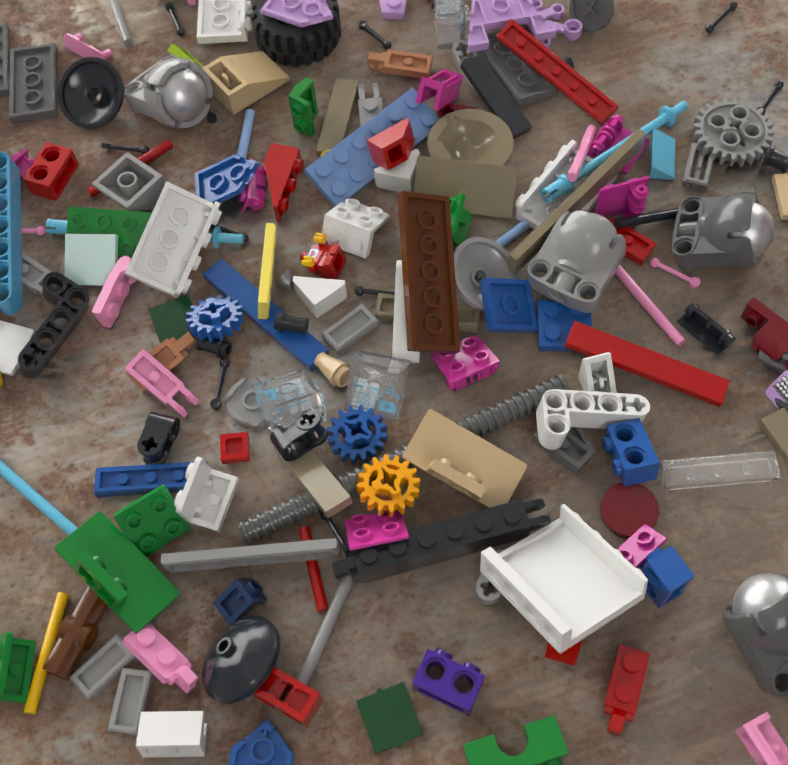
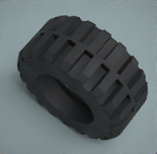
(296, 44)

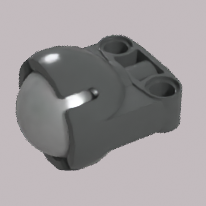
(721, 232)
(760, 627)

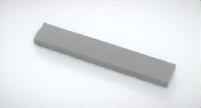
(251, 555)

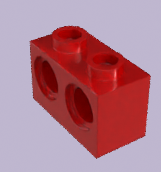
(51, 171)
(289, 697)

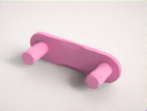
(76, 45)

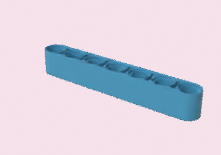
(10, 237)

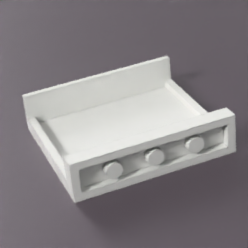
(565, 579)

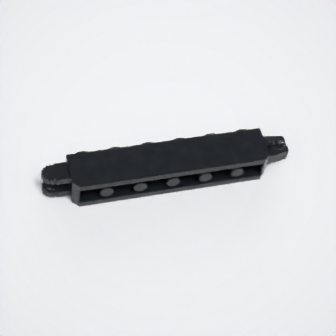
(443, 541)

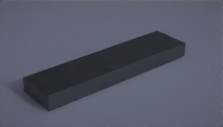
(495, 95)

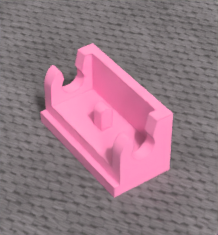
(763, 741)

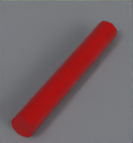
(314, 575)

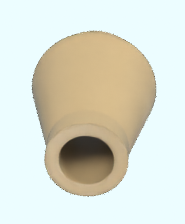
(333, 369)

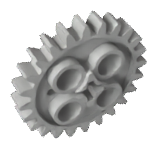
(733, 131)

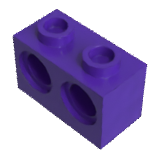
(444, 689)

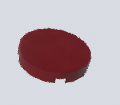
(628, 509)

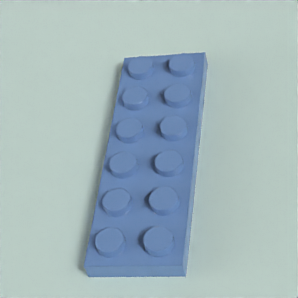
(349, 164)

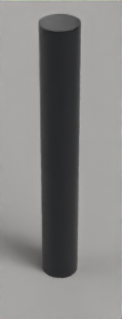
(645, 218)

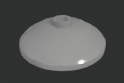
(477, 260)

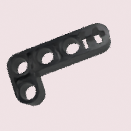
(49, 329)

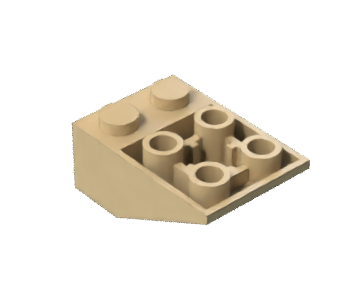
(244, 79)

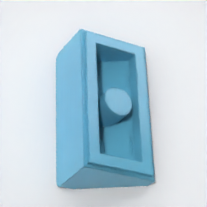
(662, 156)

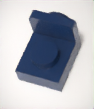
(239, 599)

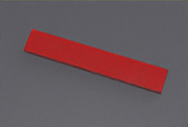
(557, 72)
(648, 364)

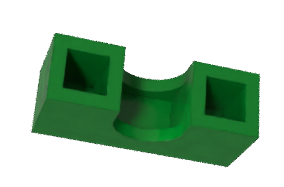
(543, 747)

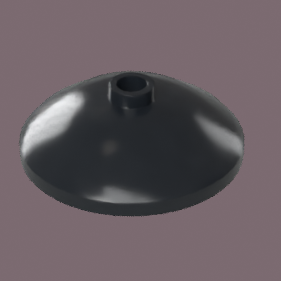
(80, 89)
(240, 659)

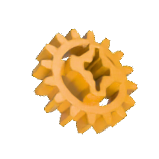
(393, 475)

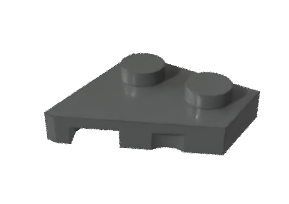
(574, 452)

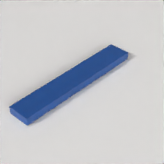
(233, 284)

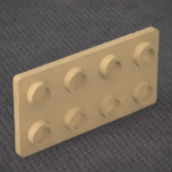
(464, 460)

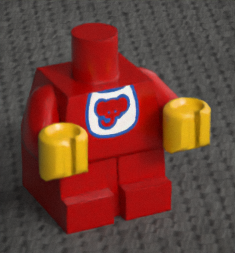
(323, 258)

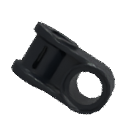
(297, 436)
(158, 437)

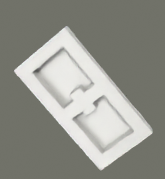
(172, 734)

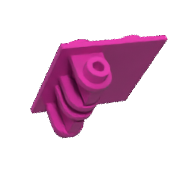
(608, 136)
(623, 198)
(473, 360)
(375, 530)

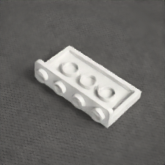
(223, 21)
(532, 206)
(173, 240)

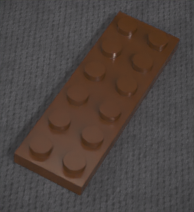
(428, 273)

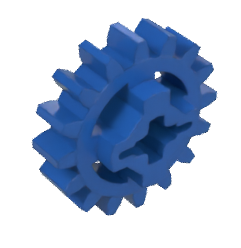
(215, 318)
(362, 444)

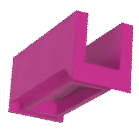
(443, 85)

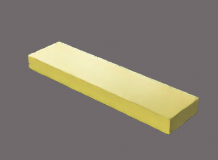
(267, 271)

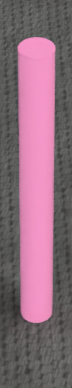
(581, 153)
(649, 306)

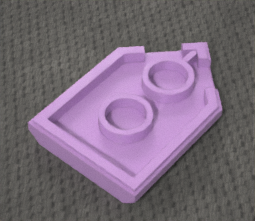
(298, 12)

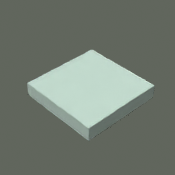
(90, 257)

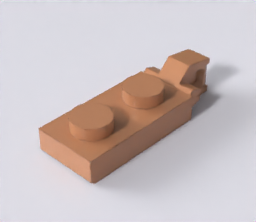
(401, 63)
(169, 354)

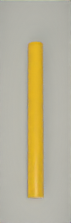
(47, 647)

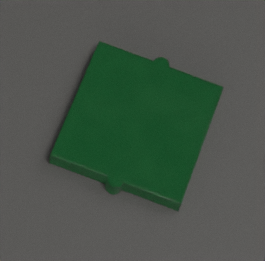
(170, 318)
(389, 718)

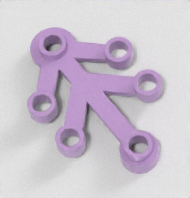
(571, 29)

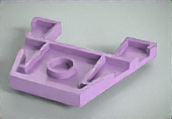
(497, 13)

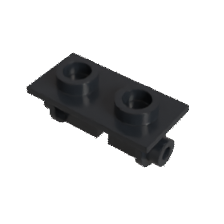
(706, 329)

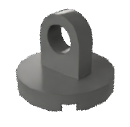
(592, 13)

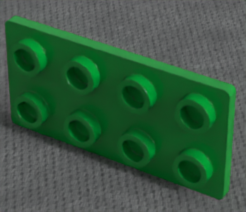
(125, 224)
(117, 571)

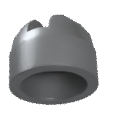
(285, 281)

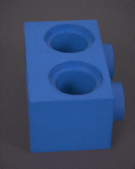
(631, 452)
(666, 575)

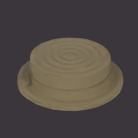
(471, 137)

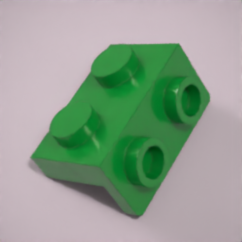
(303, 106)

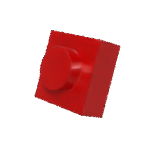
(234, 448)

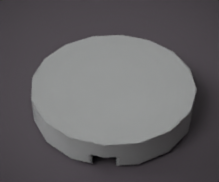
(243, 404)

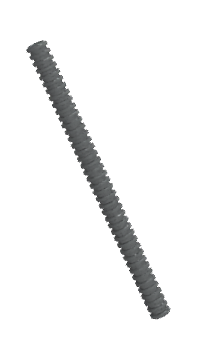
(477, 424)

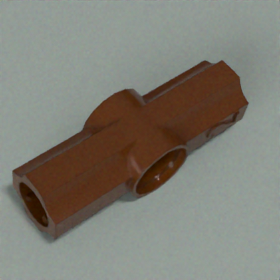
(76, 635)

